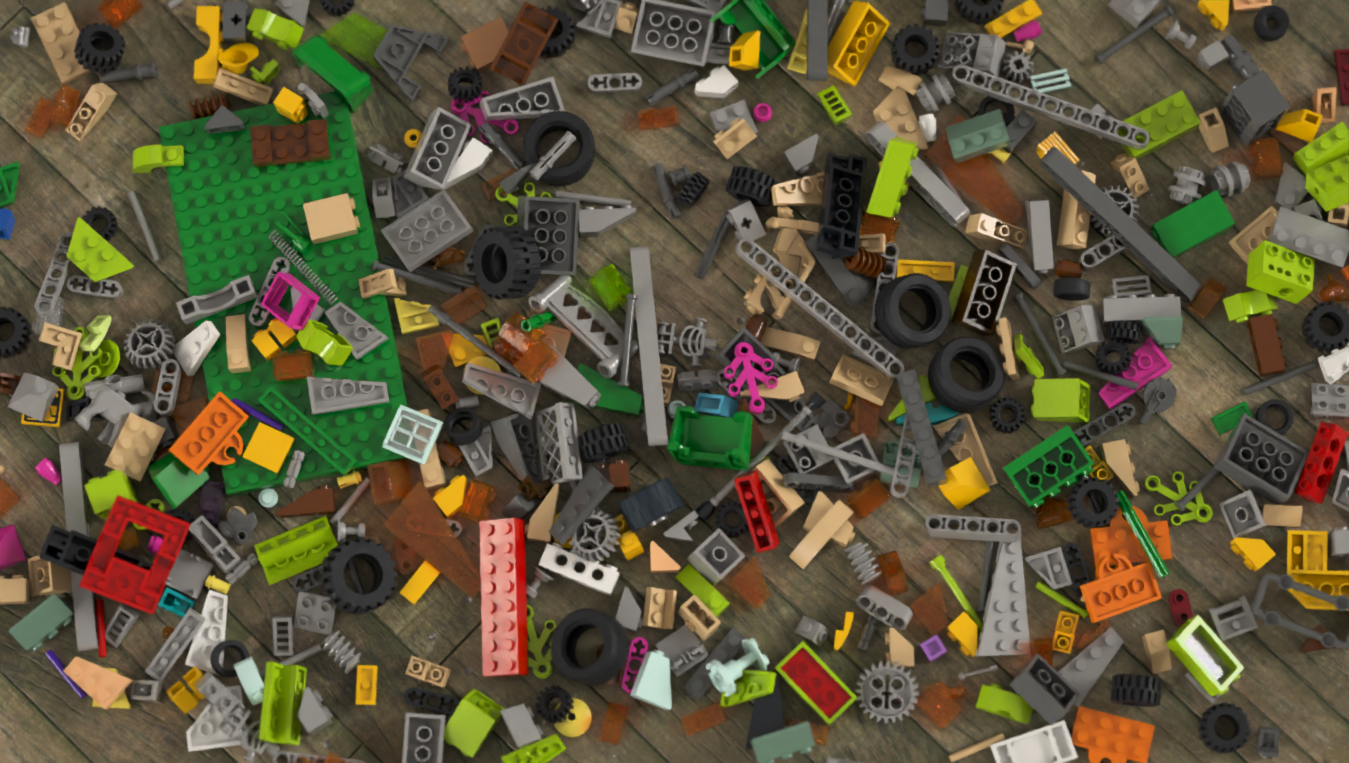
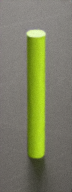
(1061, 599)

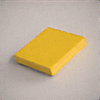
(268, 447)

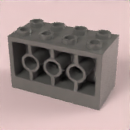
(1254, 107)

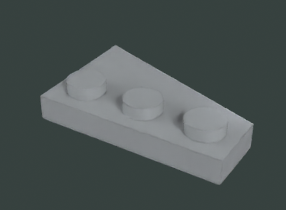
(358, 332)

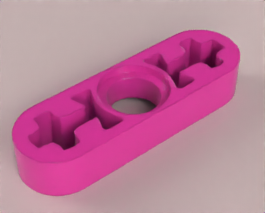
(627, 669)

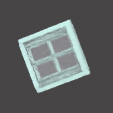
(412, 434)

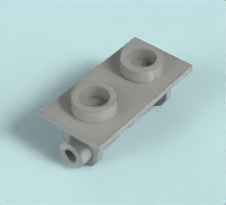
(381, 154)
(705, 380)

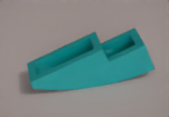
(936, 415)

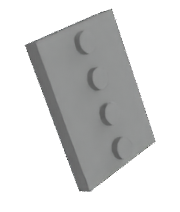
(427, 230)

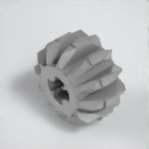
(1010, 66)

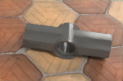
(1239, 59)

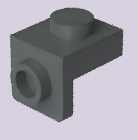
(1268, 741)

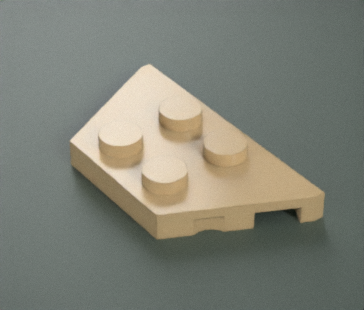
(900, 117)

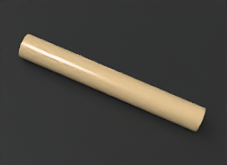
(976, 747)

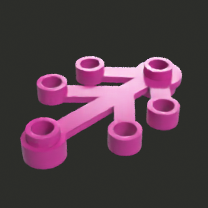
(479, 117)
(750, 374)

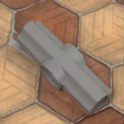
(126, 384)

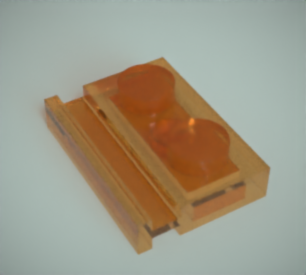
(185, 385)
(938, 705)

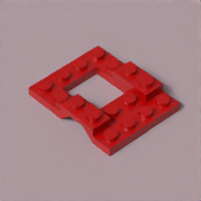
(125, 580)

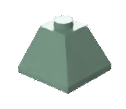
(1163, 330)

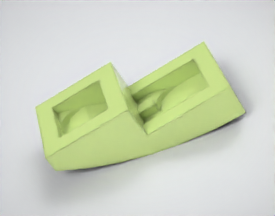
(97, 332)

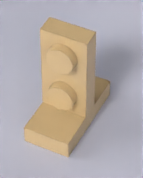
(382, 283)

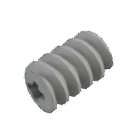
(863, 562)
(341, 651)

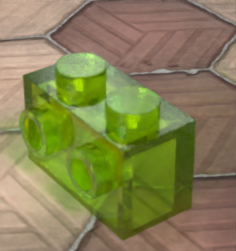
(610, 287)

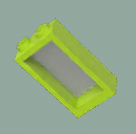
(1205, 656)

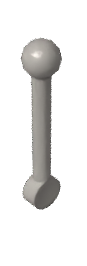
(961, 676)

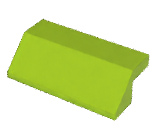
(296, 550)
(281, 703)

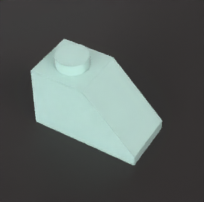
(251, 680)

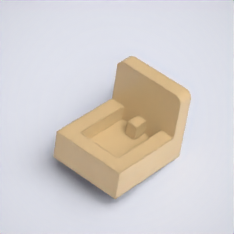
(626, 17)

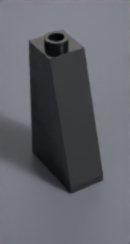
(766, 715)

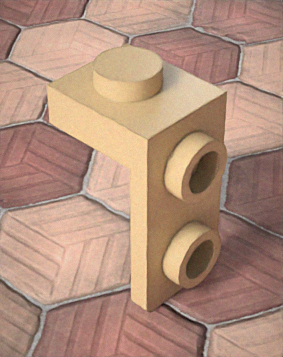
(1131, 173)

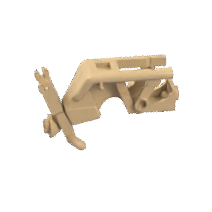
(792, 255)

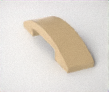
(821, 534)

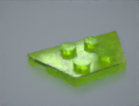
(357, 37)

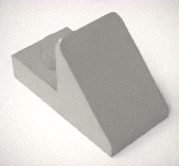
(678, 531)

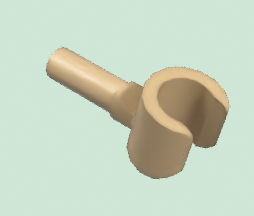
(1027, 47)

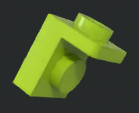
(268, 72)

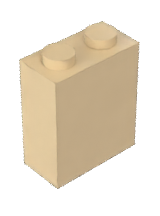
(331, 218)

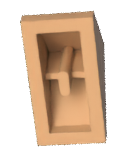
(1325, 103)
(661, 561)

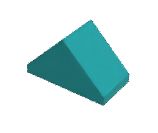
(175, 602)

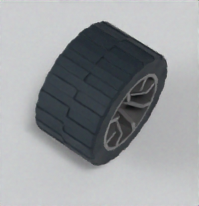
(650, 505)

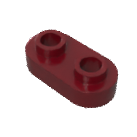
(1178, 608)

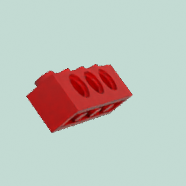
(1321, 462)
(756, 511)

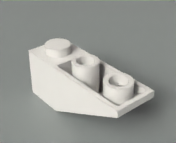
(471, 161)

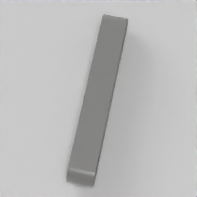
(923, 179)

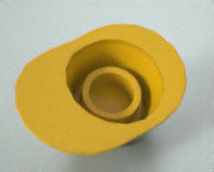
(237, 57)

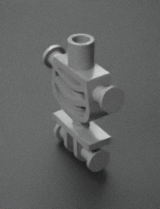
(704, 343)
(252, 749)

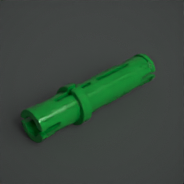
(538, 321)

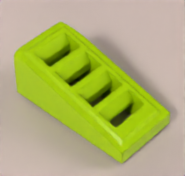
(835, 119)
(495, 321)

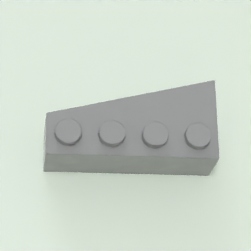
(523, 102)

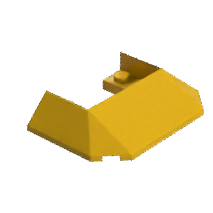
(1309, 567)

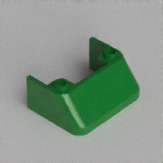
(757, 16)
(334, 70)

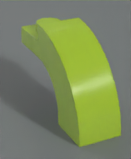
(156, 156)

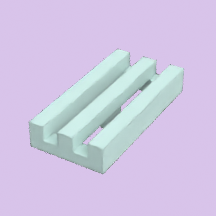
(1048, 75)

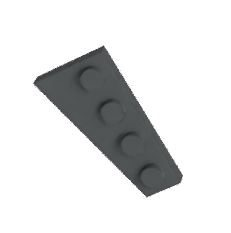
(581, 503)

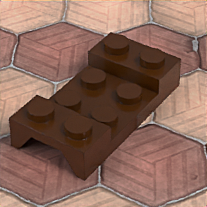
(524, 43)
(290, 143)

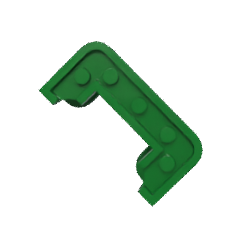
(711, 439)

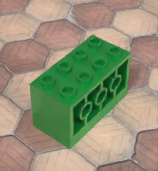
(1046, 454)

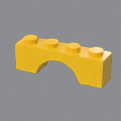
(209, 20)

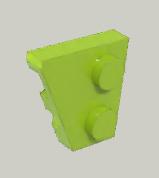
(1026, 354)

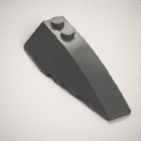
(784, 408)

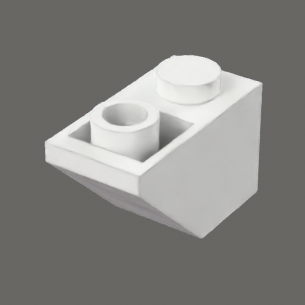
(717, 85)

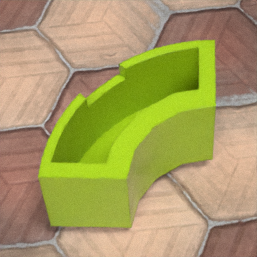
(275, 29)
(1248, 305)
(330, 347)
(1004, 703)

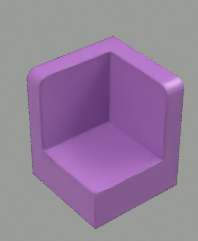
(932, 648)

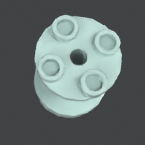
(725, 675)

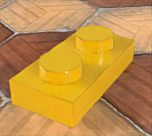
(366, 685)

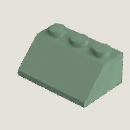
(978, 136)
(43, 623)
(783, 743)

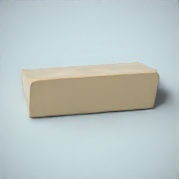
(1282, 515)

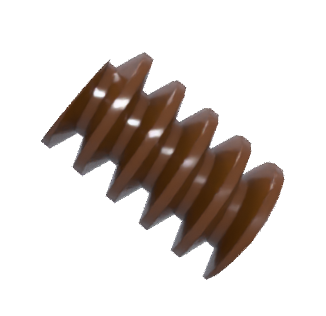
(208, 108)
(866, 263)

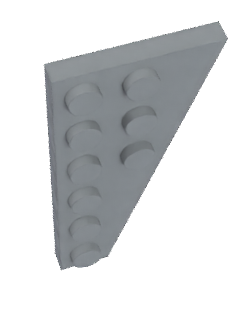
(1005, 614)

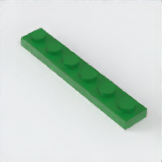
(307, 431)

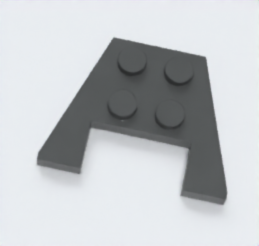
(398, 52)

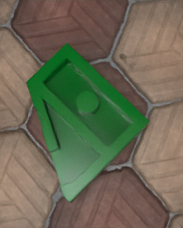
(8, 183)

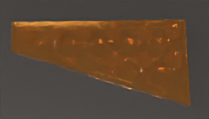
(977, 177)

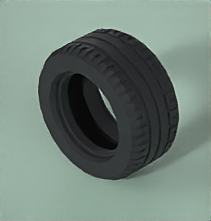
(564, 122)
(936, 305)
(986, 362)
(566, 638)

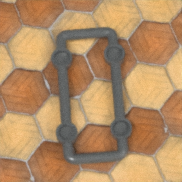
(1272, 618)

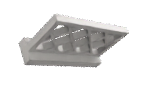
(566, 444)

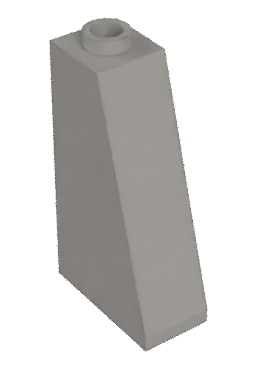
(1039, 234)
(570, 383)

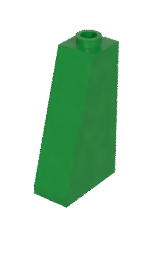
(614, 397)

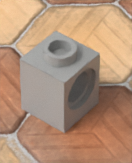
(1212, 56)

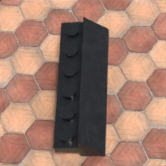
(841, 205)
(74, 550)

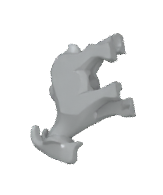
(116, 410)

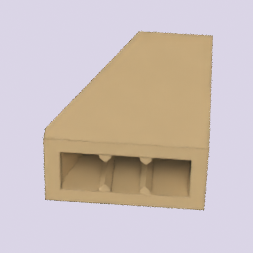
(819, 509)

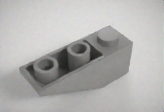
(598, 221)

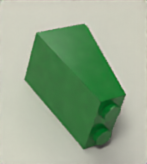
(1193, 225)

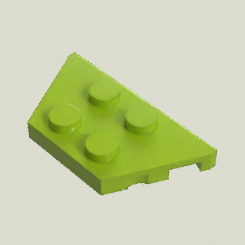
(94, 254)

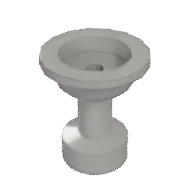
(1174, 31)
(792, 365)
(342, 530)
(541, 576)

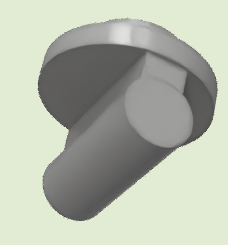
(20, 36)

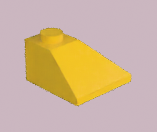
(964, 484)

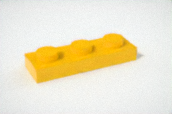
(1013, 19)
(937, 270)

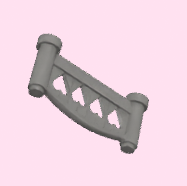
(553, 298)

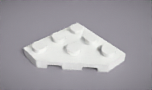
(205, 732)

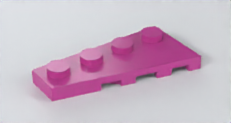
(1145, 365)

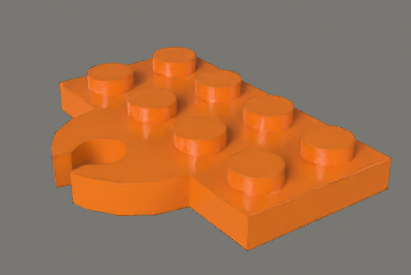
(211, 435)
(1121, 539)
(1119, 588)
(1111, 736)

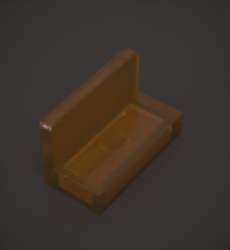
(464, 305)

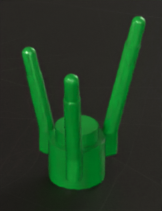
(300, 243)

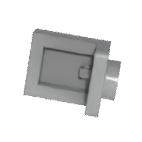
(812, 630)

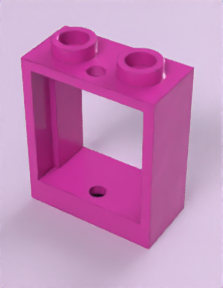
(302, 309)

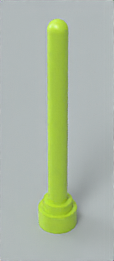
(939, 565)

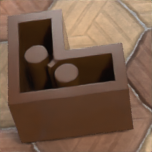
(617, 475)

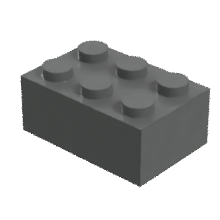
(1044, 689)

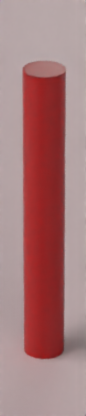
(100, 629)

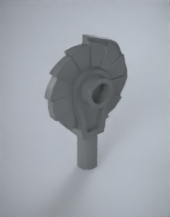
(1158, 396)

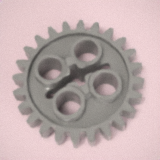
(904, 692)

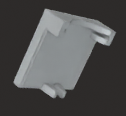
(189, 574)

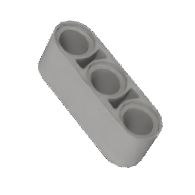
(1096, 256)
(164, 379)
(884, 607)

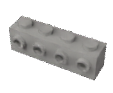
(1135, 309)

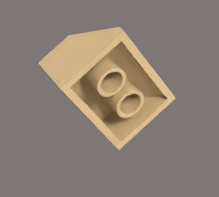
(781, 500)

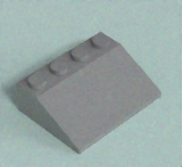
(674, 32)

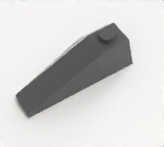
(848, 284)
(518, 441)

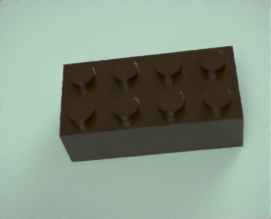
(983, 292)

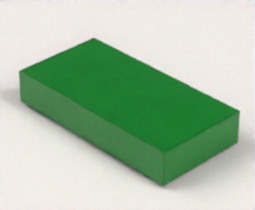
(1228, 419)

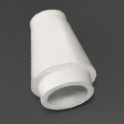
(928, 127)

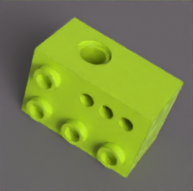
(1280, 272)
(104, 491)

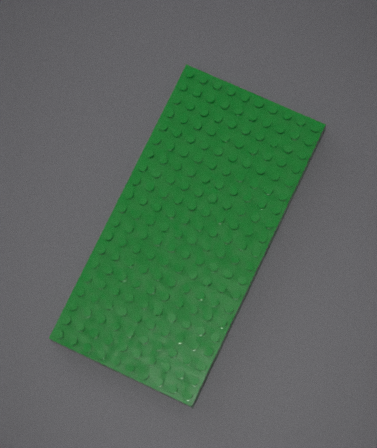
(224, 228)

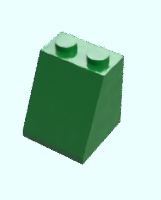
(176, 479)

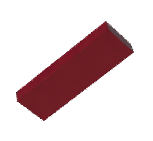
(1342, 70)

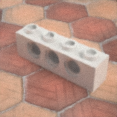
(549, 563)

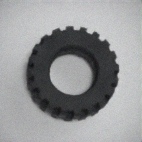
(522, 266)
(383, 575)

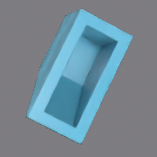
(716, 405)

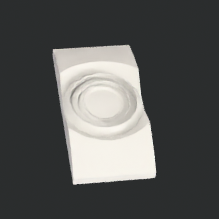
(1042, 745)

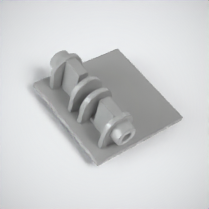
(1330, 400)
(314, 613)
(682, 650)

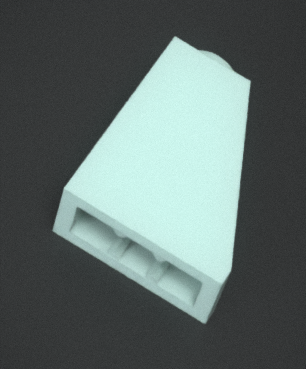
(653, 681)

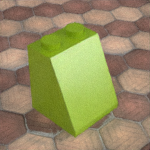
(1061, 400)
(472, 722)

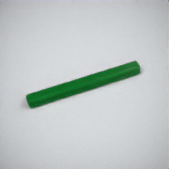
(1141, 535)

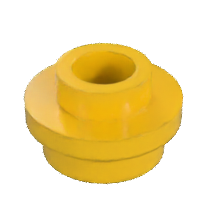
(412, 144)

